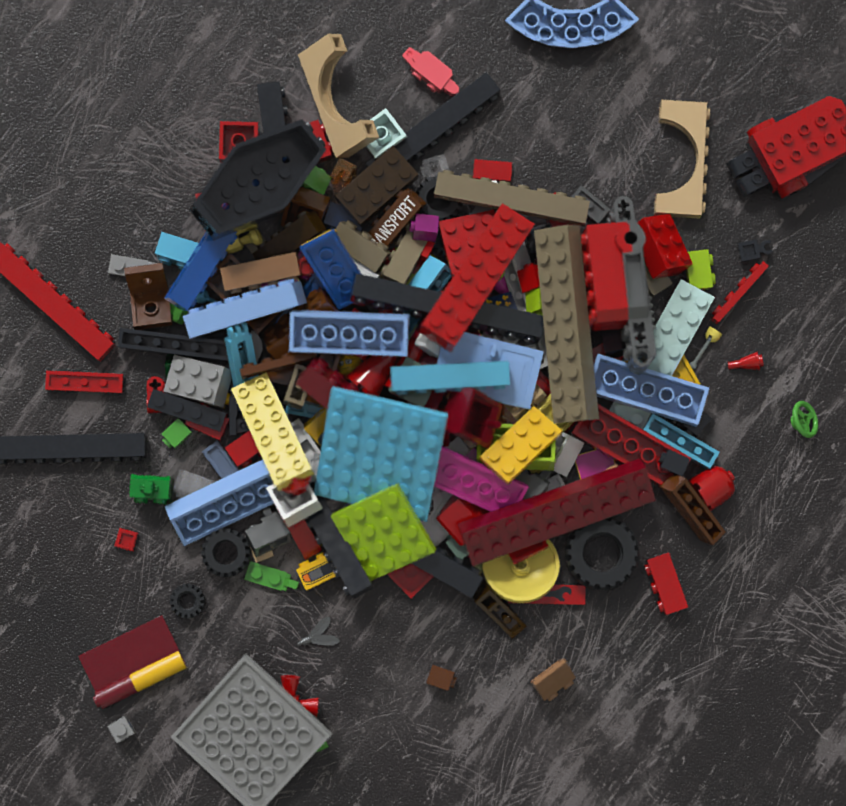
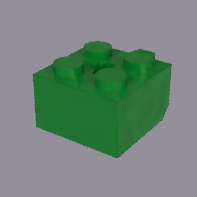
(151, 488)

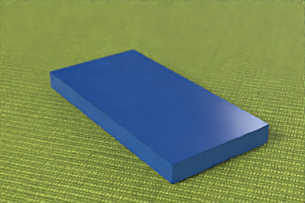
(332, 266)

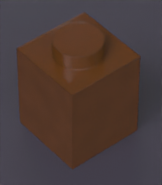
(441, 678)

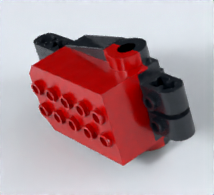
(792, 149)

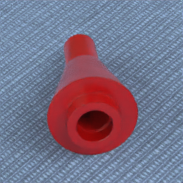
(751, 361)

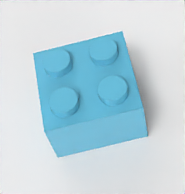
(174, 250)

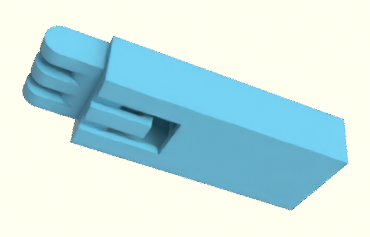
(237, 357)

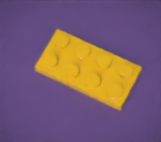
(520, 445)

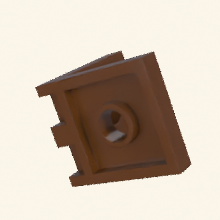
(148, 288)

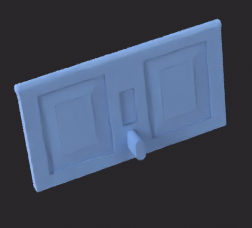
(523, 366)

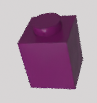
(424, 227)

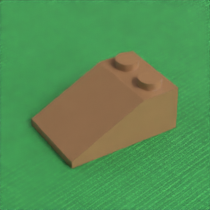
(553, 679)

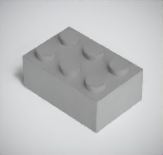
(198, 381)

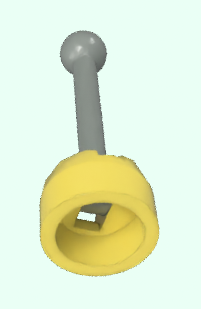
(711, 335)

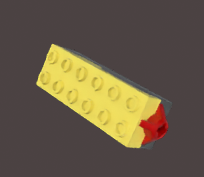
(274, 435)

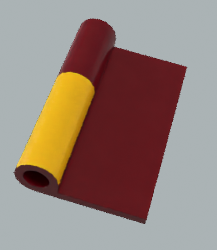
(132, 662)

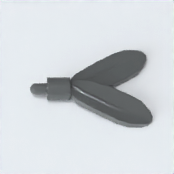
(316, 637)

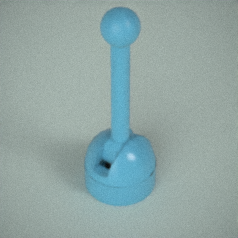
(204, 297)

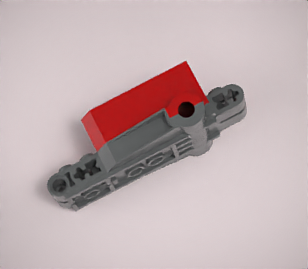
(618, 283)

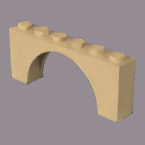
(318, 65)
(691, 120)

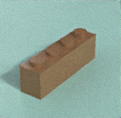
(261, 271)

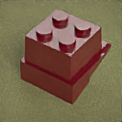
(473, 416)

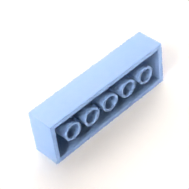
(239, 310)
(349, 332)
(649, 391)
(221, 503)

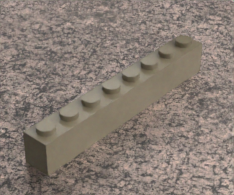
(520, 199)

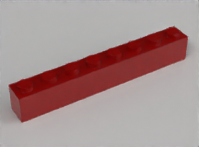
(53, 304)

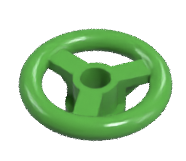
(801, 421)

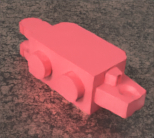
(432, 71)

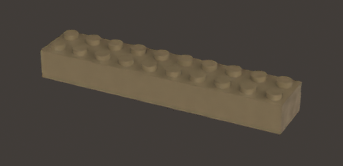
(566, 324)

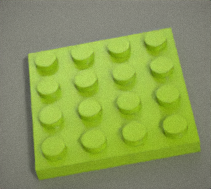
(383, 532)

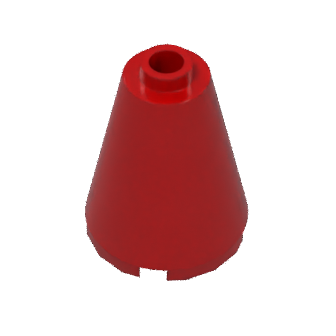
(372, 373)

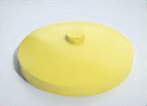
(525, 580)

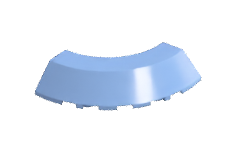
(571, 27)

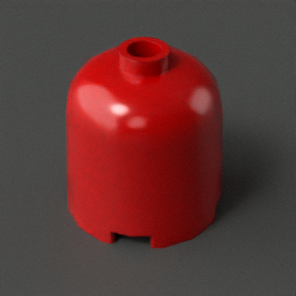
(714, 486)

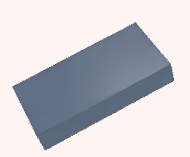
(220, 460)

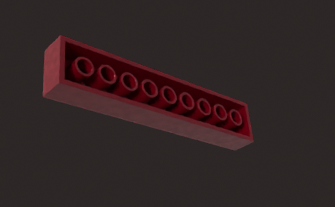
(556, 512)

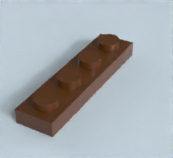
(269, 365)

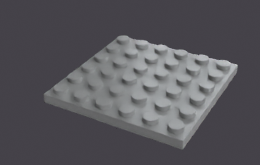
(251, 734)

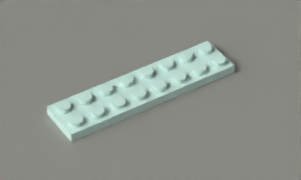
(671, 337)

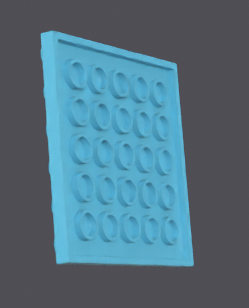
(377, 444)

